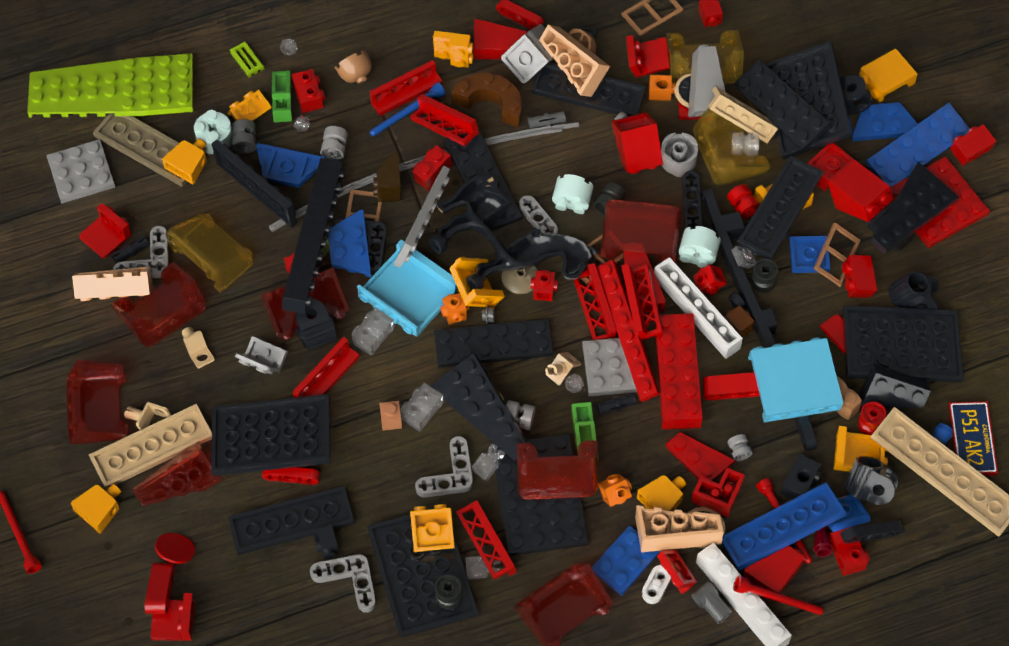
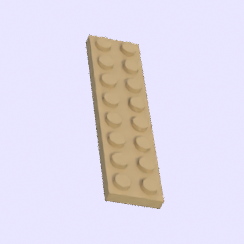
(944, 470)

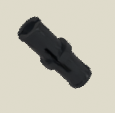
(130, 249)
(616, 404)

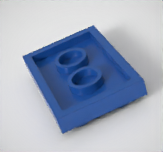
(623, 562)

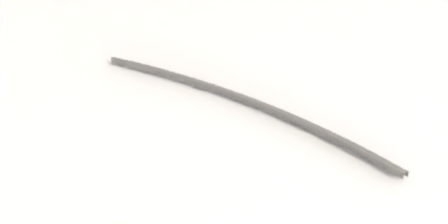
(409, 164)

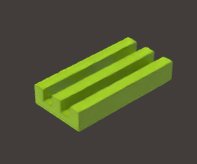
(254, 69)

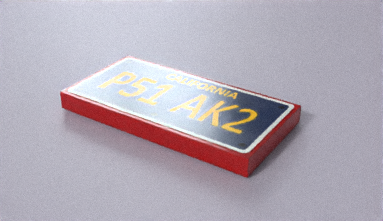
(973, 435)

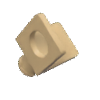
(196, 346)
(561, 367)
(145, 416)

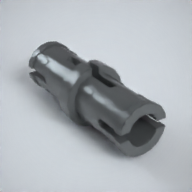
(558, 118)

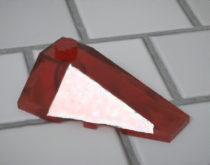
(181, 475)

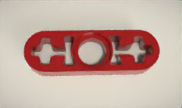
(519, 14)
(292, 475)

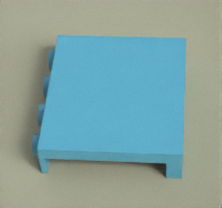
(410, 292)
(796, 379)

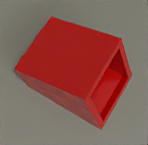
(637, 142)
(859, 191)

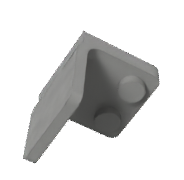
(527, 55)

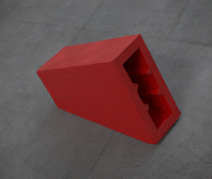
(775, 570)

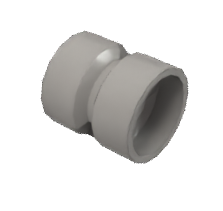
(334, 143)
(528, 414)

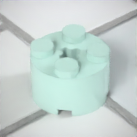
(211, 127)
(572, 193)
(699, 246)

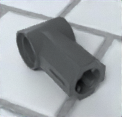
(708, 598)

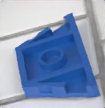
(883, 122)
(286, 165)
(350, 245)

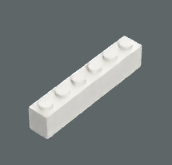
(693, 302)
(747, 605)

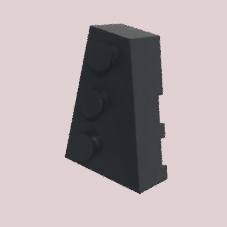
(893, 389)

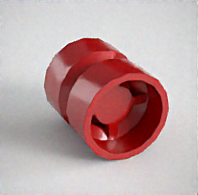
(743, 201)
(871, 417)

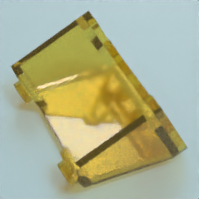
(729, 53)
(714, 141)
(210, 249)

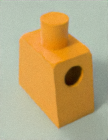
(186, 160)
(662, 493)
(97, 506)

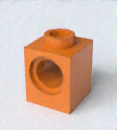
(658, 93)

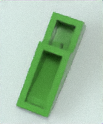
(281, 96)
(583, 422)

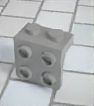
(263, 355)

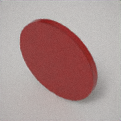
(174, 548)

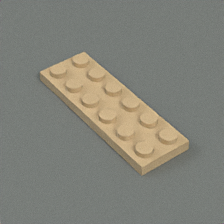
(150, 446)

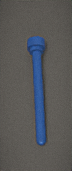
(436, 91)

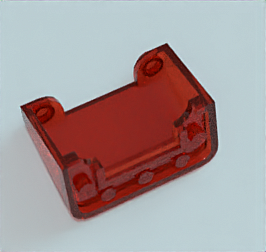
(640, 229)
(326, 291)
(165, 307)
(94, 402)
(557, 475)
(563, 604)

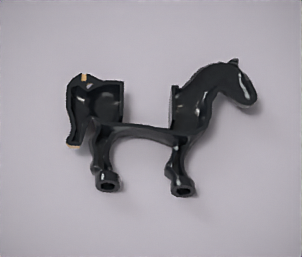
(484, 208)

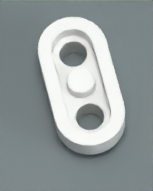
(655, 585)

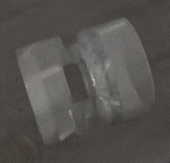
(745, 144)

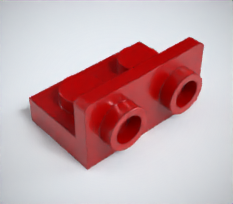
(677, 570)

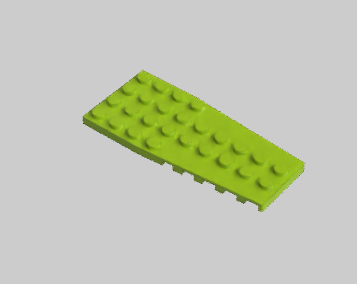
(118, 87)

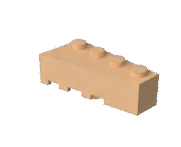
(579, 63)
(113, 283)
(676, 529)

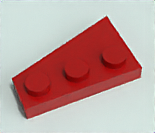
(698, 457)

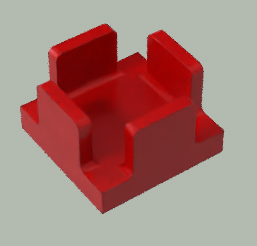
(829, 161)

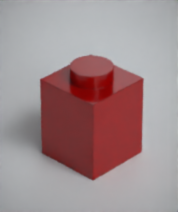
(710, 12)

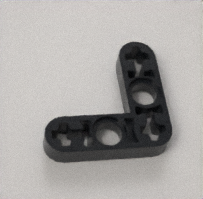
(371, 228)

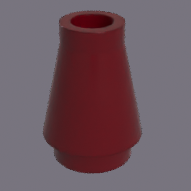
(822, 543)

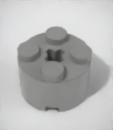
(679, 153)

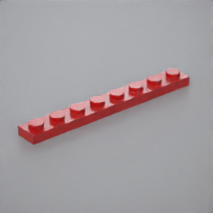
(630, 341)

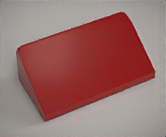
(834, 330)

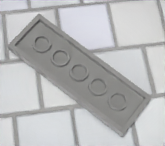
(423, 217)

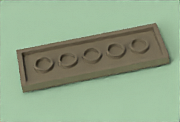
(138, 142)

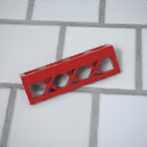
(406, 89)
(448, 117)
(601, 301)
(637, 306)
(328, 371)
(493, 540)

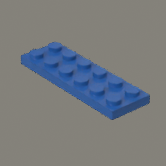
(918, 145)
(783, 526)

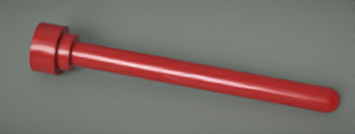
(766, 488)
(31, 563)
(742, 586)

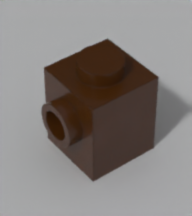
(740, 320)

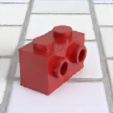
(307, 90)
(973, 144)
(430, 167)
(859, 276)
(849, 556)

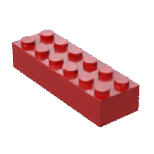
(678, 373)

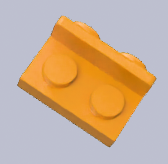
(250, 108)

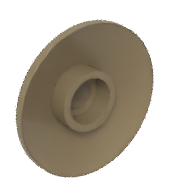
(516, 283)

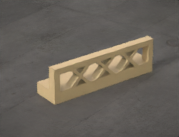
(742, 115)

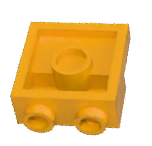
(453, 47)
(432, 528)

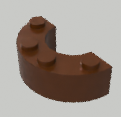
(490, 88)

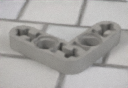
(537, 210)
(156, 260)
(457, 475)
(355, 573)

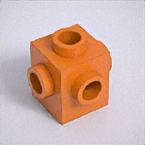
(454, 308)
(615, 489)

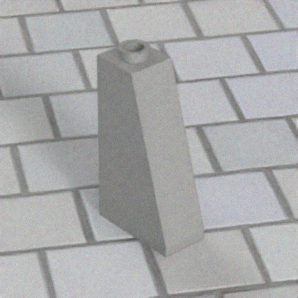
(704, 77)

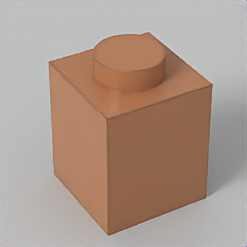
(390, 415)

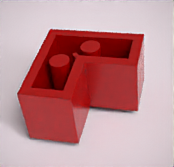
(719, 496)

